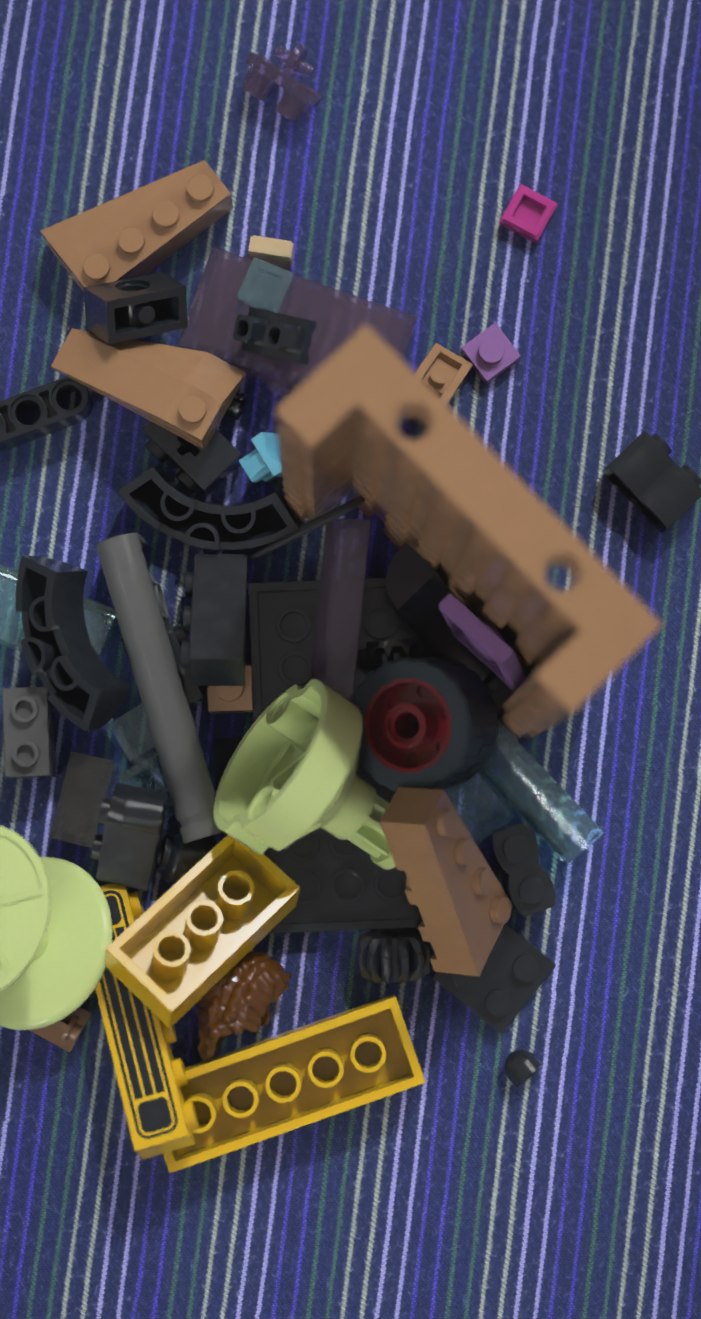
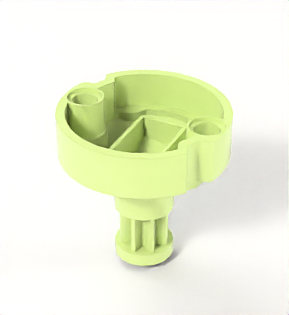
(301, 775)

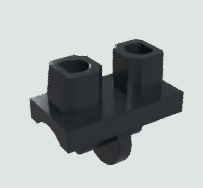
(275, 335)

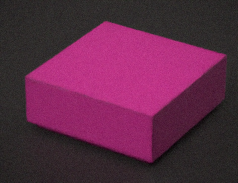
(528, 213)

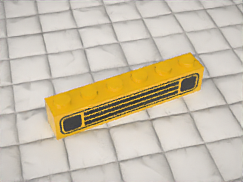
(142, 1052)

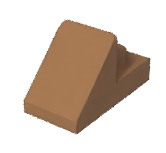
(443, 372)

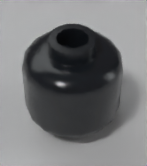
(178, 858)

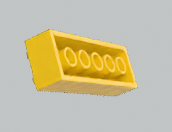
(297, 1079)

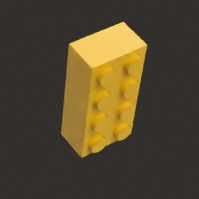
(201, 928)

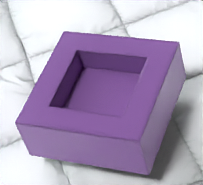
(490, 353)

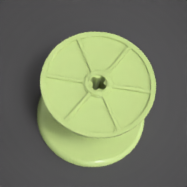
(50, 935)

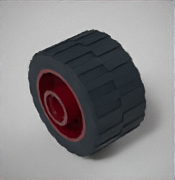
(425, 723)

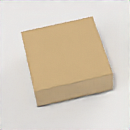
(272, 250)

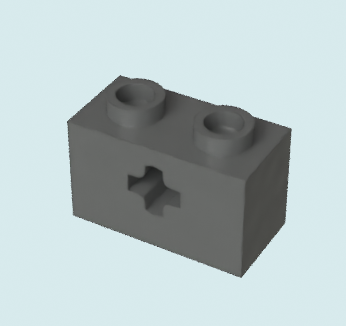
(28, 733)

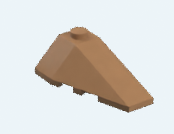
(163, 383)

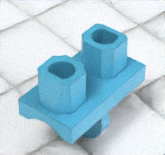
(264, 460)

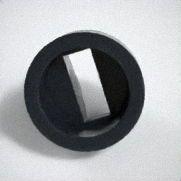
(521, 1066)

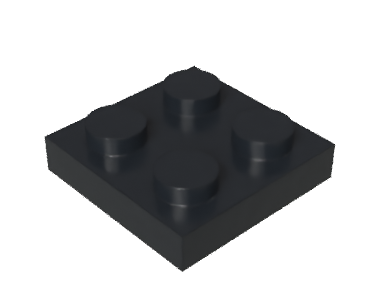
(506, 982)

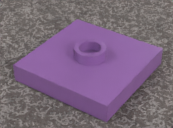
(483, 642)

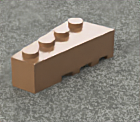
(140, 227)
(446, 879)

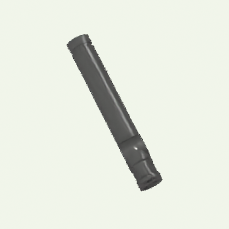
(141, 617)

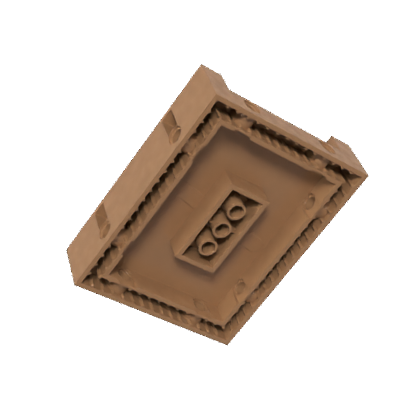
(464, 519)

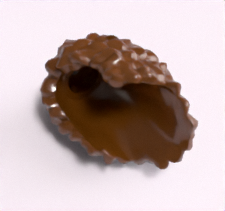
(239, 1001)

